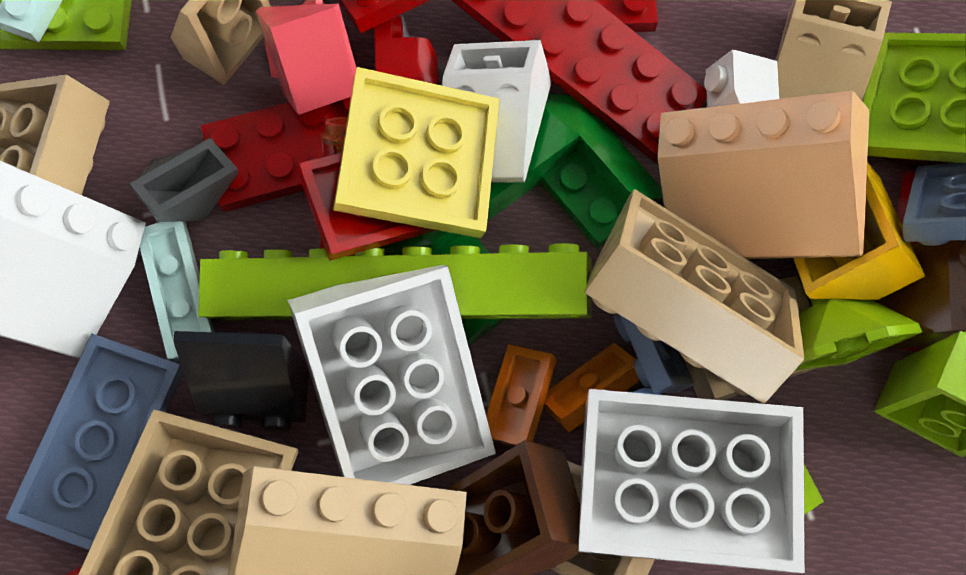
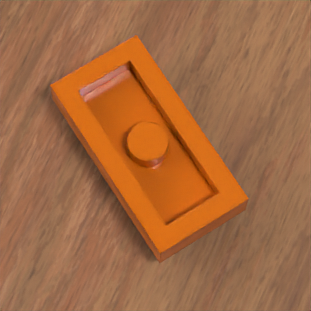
(608, 370)
(519, 395)

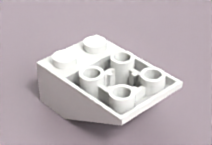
(521, 80)

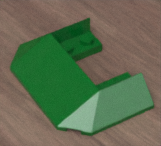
(578, 166)

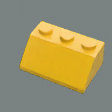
(886, 258)

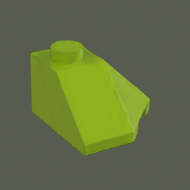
(849, 329)

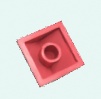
(309, 53)

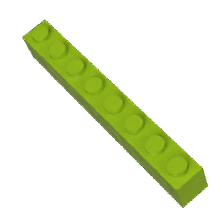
(485, 285)

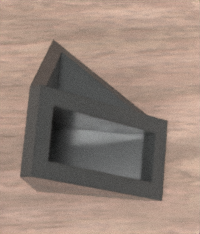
(185, 183)

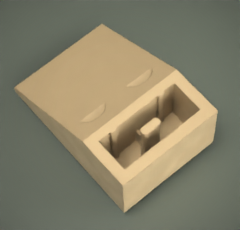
(830, 46)

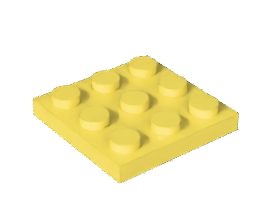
(417, 154)

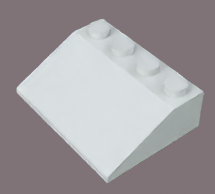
(59, 262)
(394, 376)
(693, 481)

